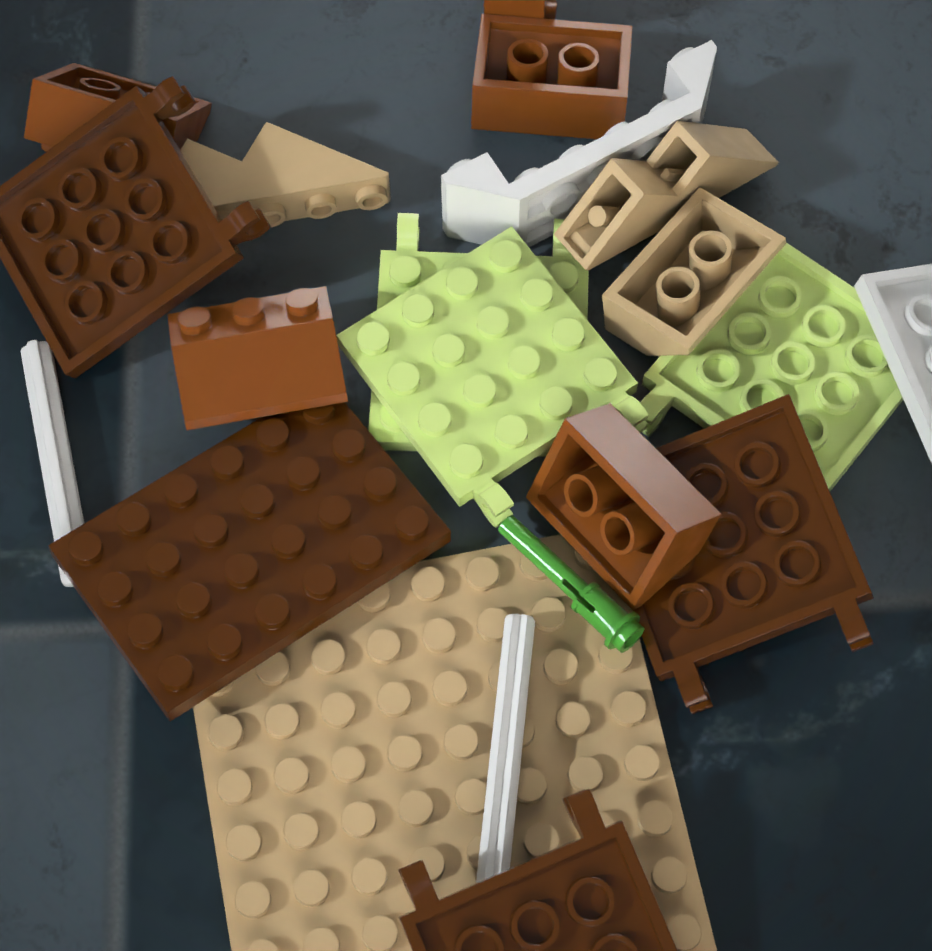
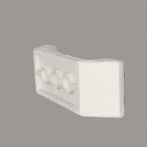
(483, 204)

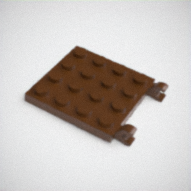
(115, 228)
(770, 559)
(564, 900)

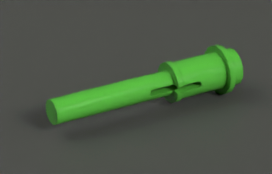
(589, 600)

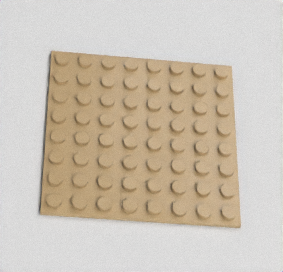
(378, 747)

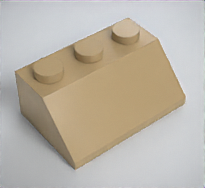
(688, 276)

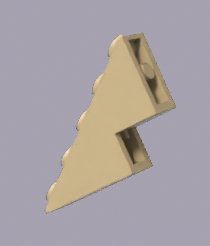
(287, 178)
(640, 197)

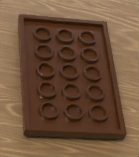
(247, 549)

